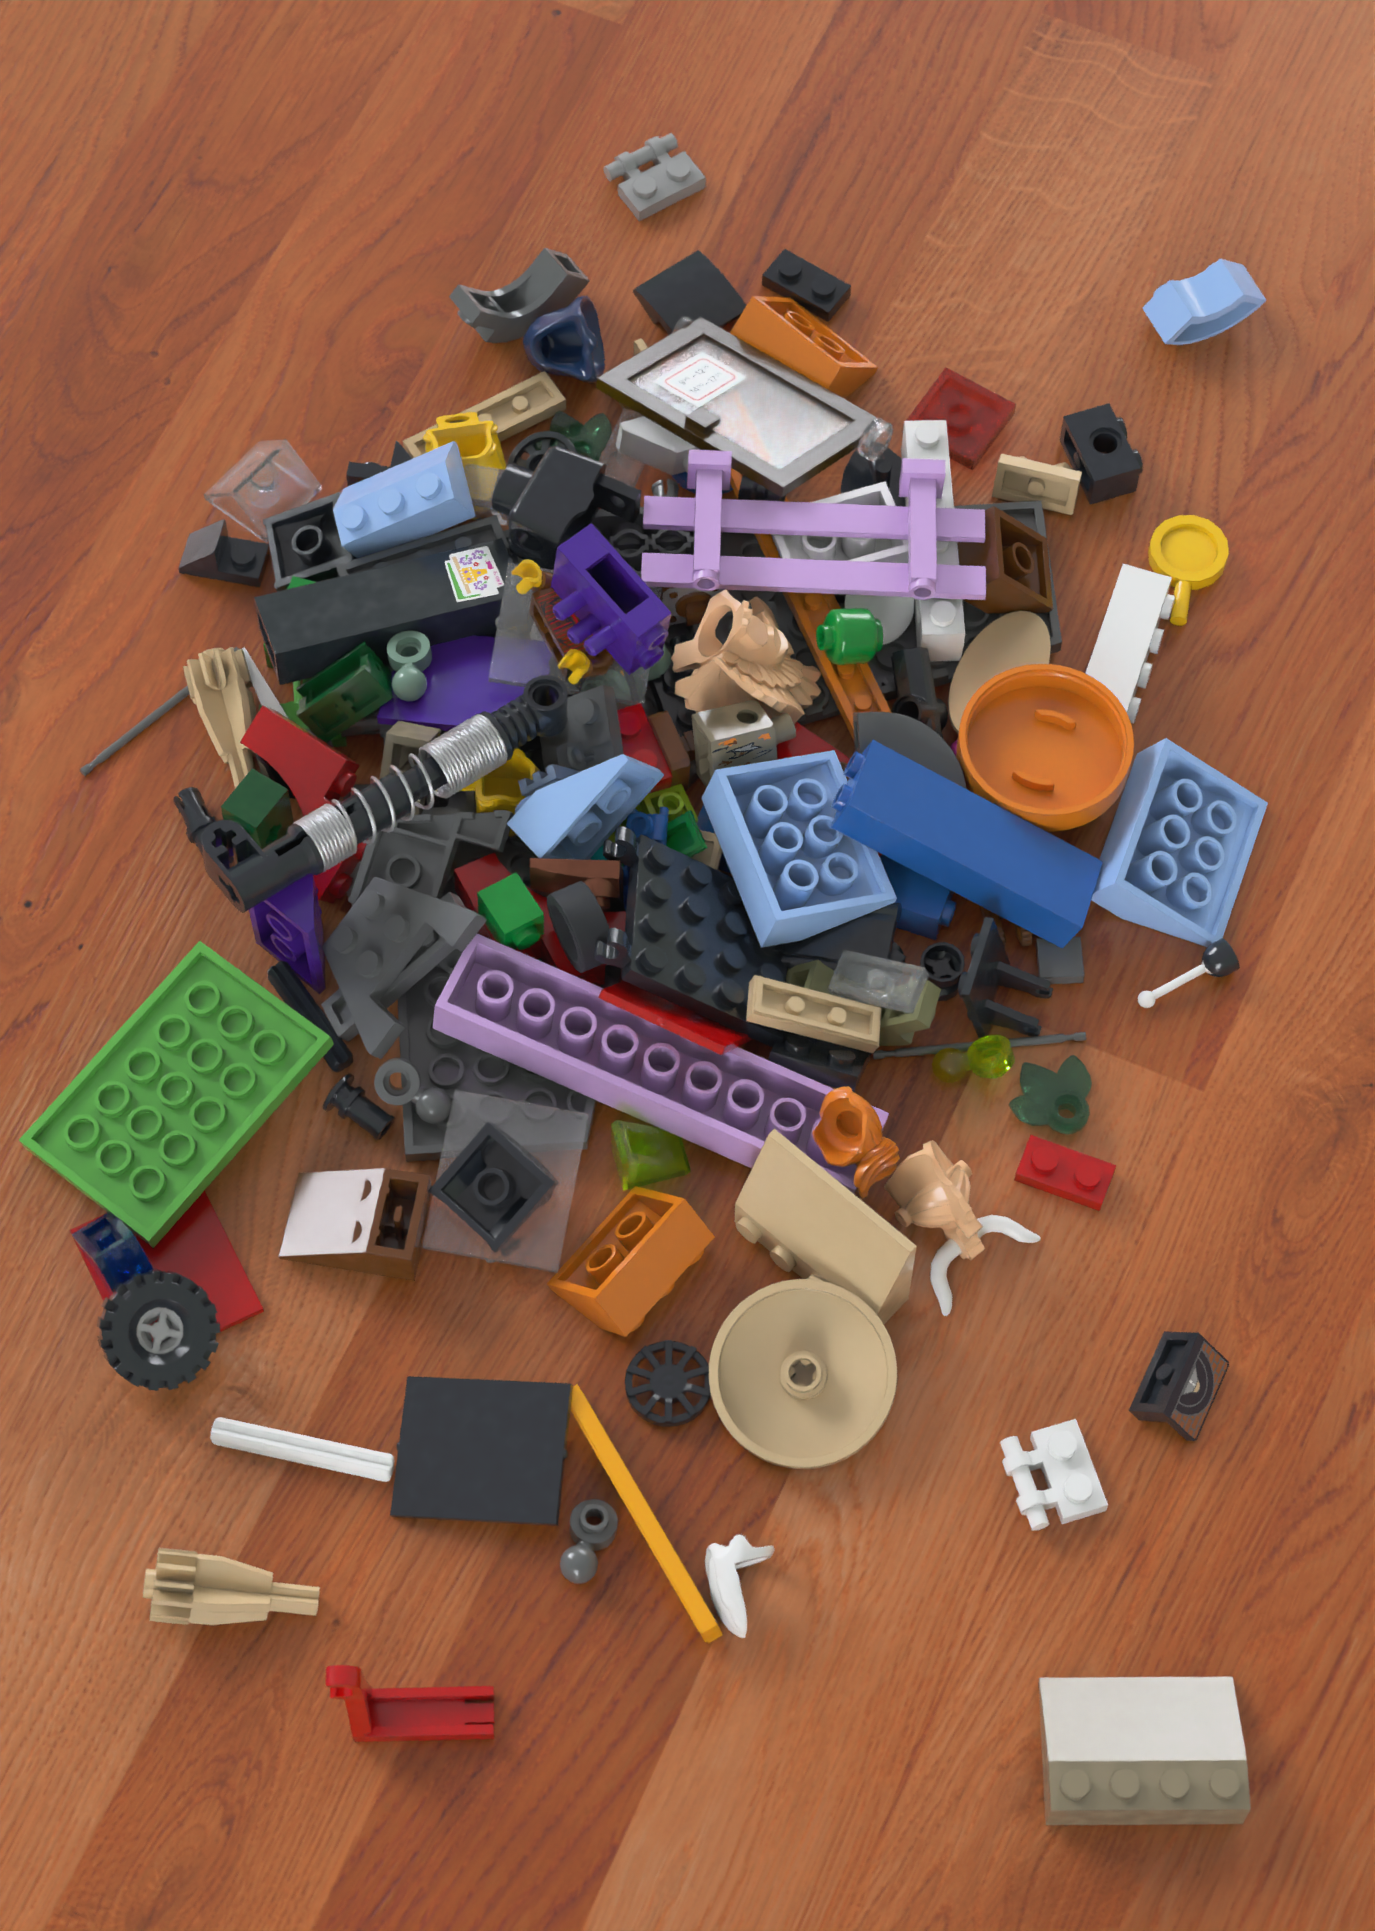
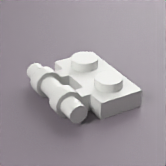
(1067, 1471)

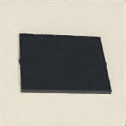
(482, 1450)

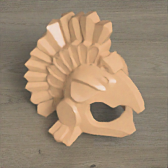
(747, 667)

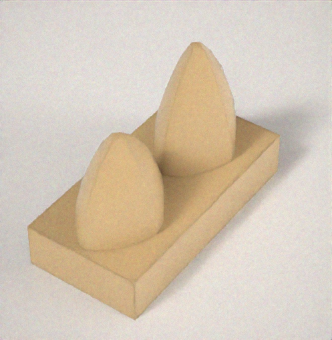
(1030, 480)

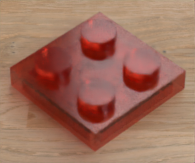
(971, 414)

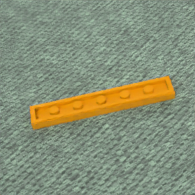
(644, 1517)

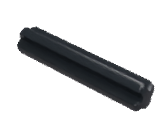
(298, 998)

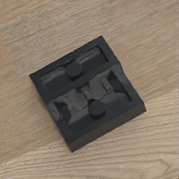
(691, 290)

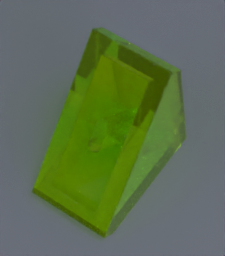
(646, 1154)

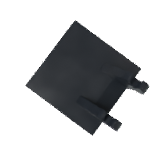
(989, 971)

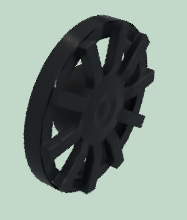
(668, 1383)

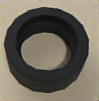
(578, 924)

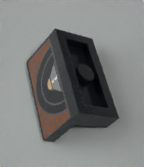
(1180, 1383)

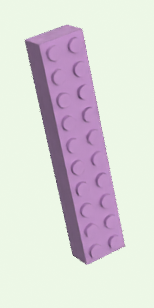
(597, 1049)

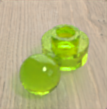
(986, 1057)

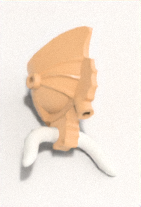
(937, 1195)

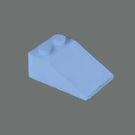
(583, 809)

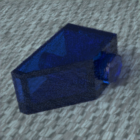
(112, 1250)

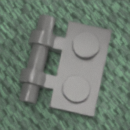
(659, 186)

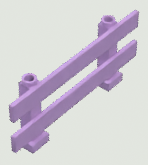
(918, 523)

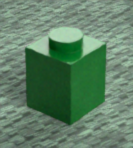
(511, 913)

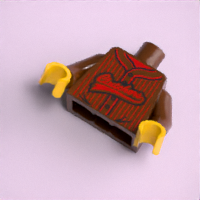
(570, 657)

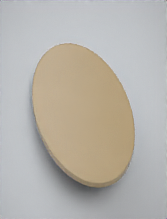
(1002, 645)

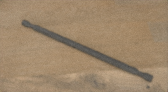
(137, 729)
(1015, 1042)

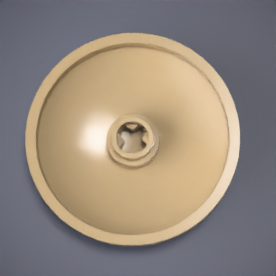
(803, 1374)

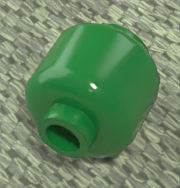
(850, 636)

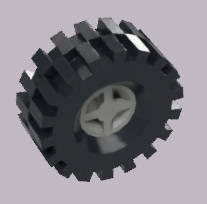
(181, 1335)

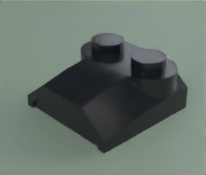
(306, 543)
(494, 1185)

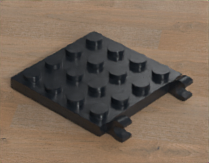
(688, 935)

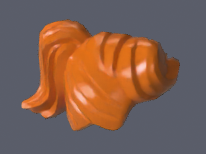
(853, 1135)

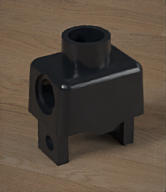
(558, 502)

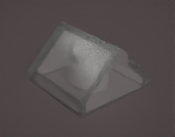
(262, 485)

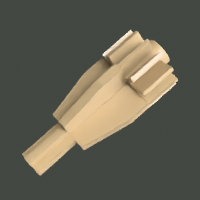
(222, 694)
(219, 1590)

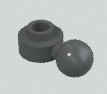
(431, 1104)
(579, 1561)

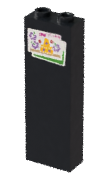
(435, 595)

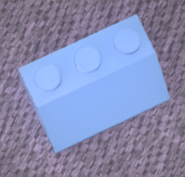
(404, 503)

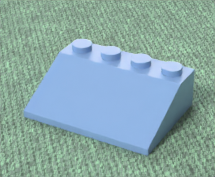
(1178, 845)
(784, 854)

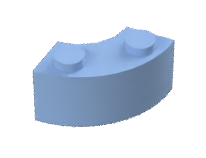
(1204, 303)

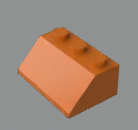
(803, 343)
(632, 1259)

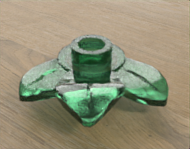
(588, 438)
(1050, 1092)

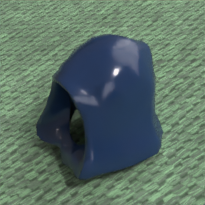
(567, 342)

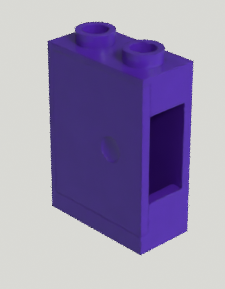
(609, 602)

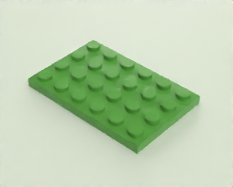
(176, 1093)

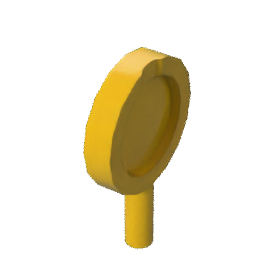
(1189, 552)

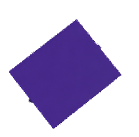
(455, 687)

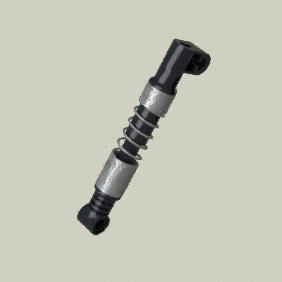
(335, 830)

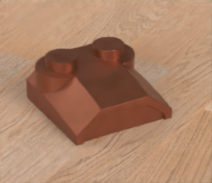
(601, 876)

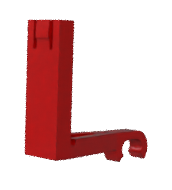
(411, 1712)

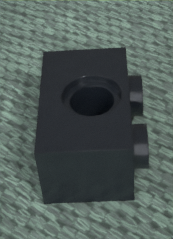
(1083, 440)

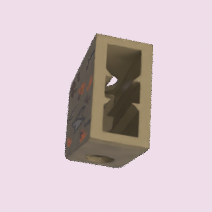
(737, 737)

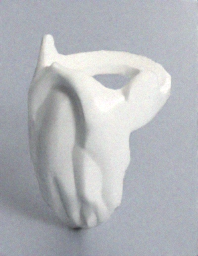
(724, 1581)

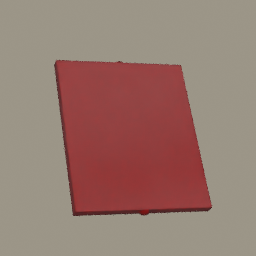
(673, 1018)
(203, 1253)

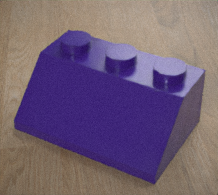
(293, 930)

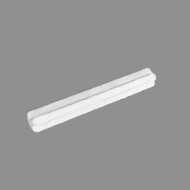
(302, 1449)

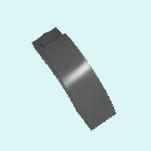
(508, 312)
(909, 739)

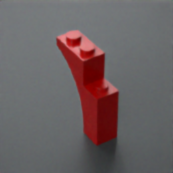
(314, 776)

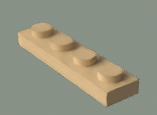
(509, 410)

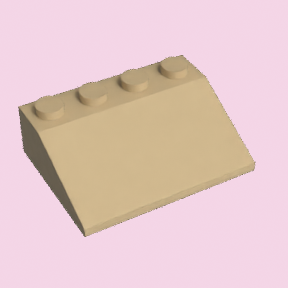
(823, 1228)

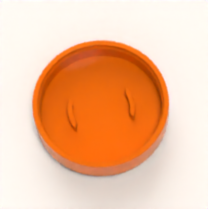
(1046, 745)

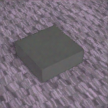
(1058, 963)

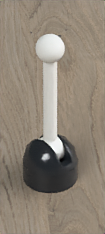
(1217, 961)

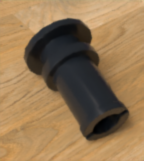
(355, 1105)

